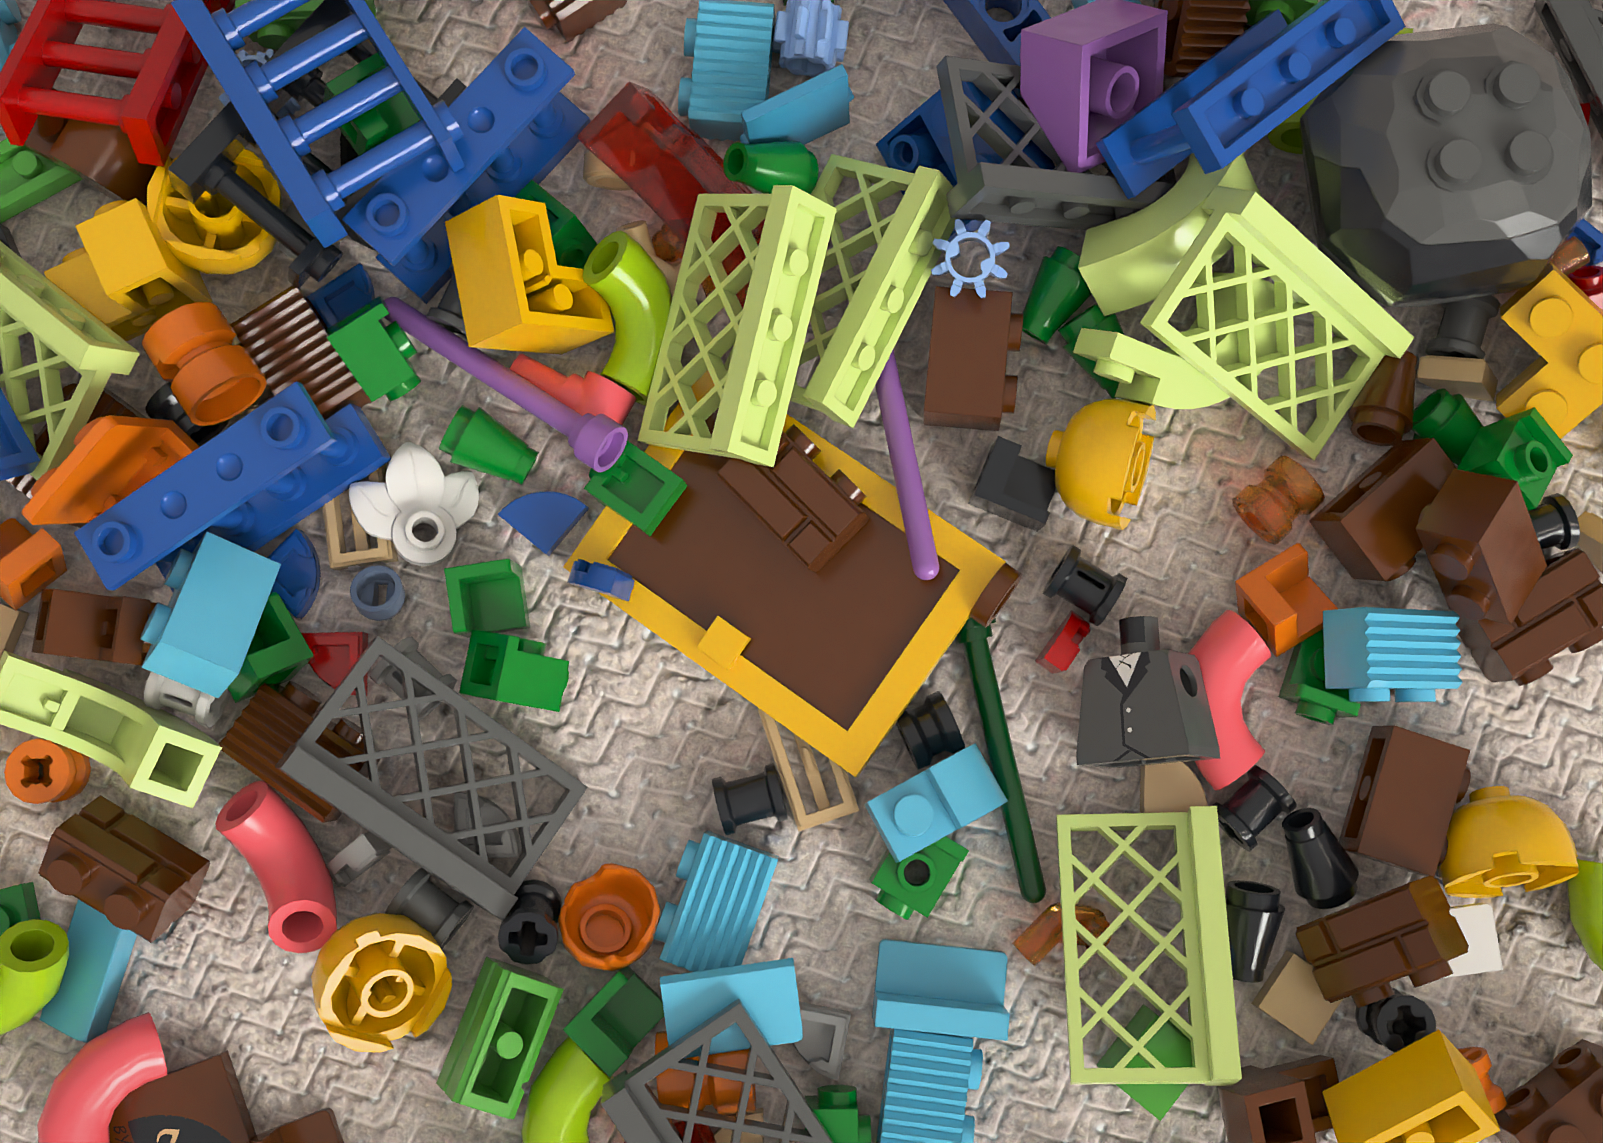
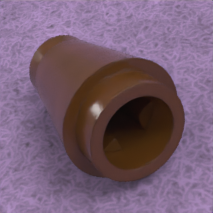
(1386, 402)

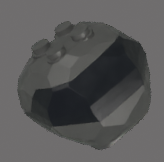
(1447, 165)

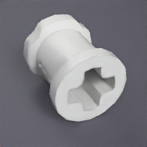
(167, 692)

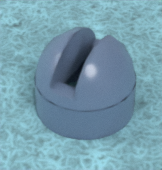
(365, 593)

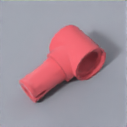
(584, 395)

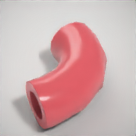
(1227, 659)
(285, 864)
(98, 1081)

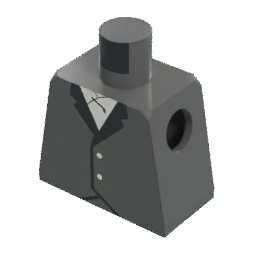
(1144, 704)

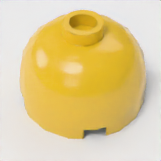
(212, 231)
(1102, 459)
(1505, 844)
(379, 981)

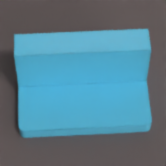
(941, 989)

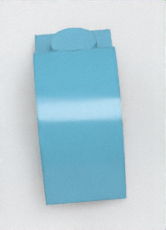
(935, 803)

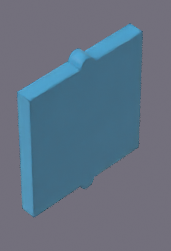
(801, 111)

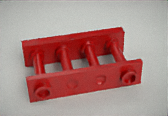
(164, 73)

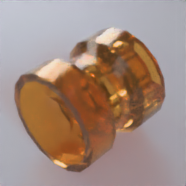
(1278, 499)

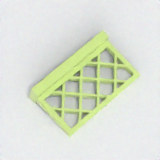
(1299, 273)
(880, 295)
(62, 329)
(764, 333)
(1204, 939)

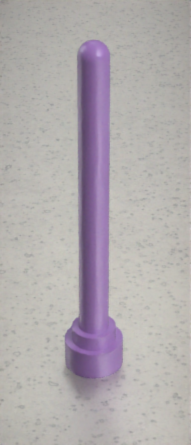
(595, 439)
(906, 472)

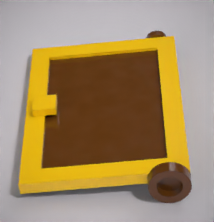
(817, 650)

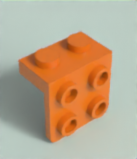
(106, 466)

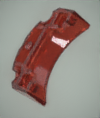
(663, 163)

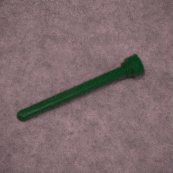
(1002, 758)

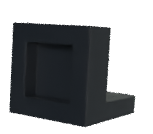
(1014, 486)

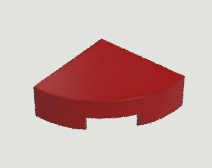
(1063, 645)
(336, 654)

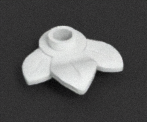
(413, 496)

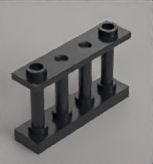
(209, 158)

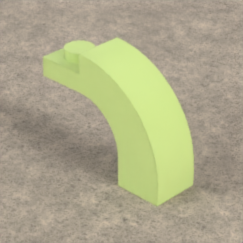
(1136, 255)
(1162, 375)
(139, 743)

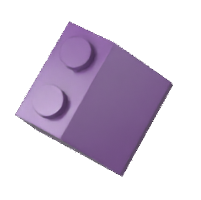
(1091, 73)

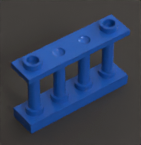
(1246, 90)
(513, 134)
(288, 139)
(237, 486)

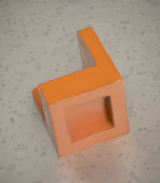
(27, 562)
(1282, 600)

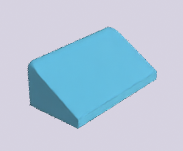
(91, 977)
(764, 989)

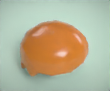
(609, 918)

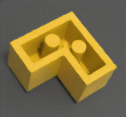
(126, 271)
(512, 284)
(1568, 335)
(1413, 1097)

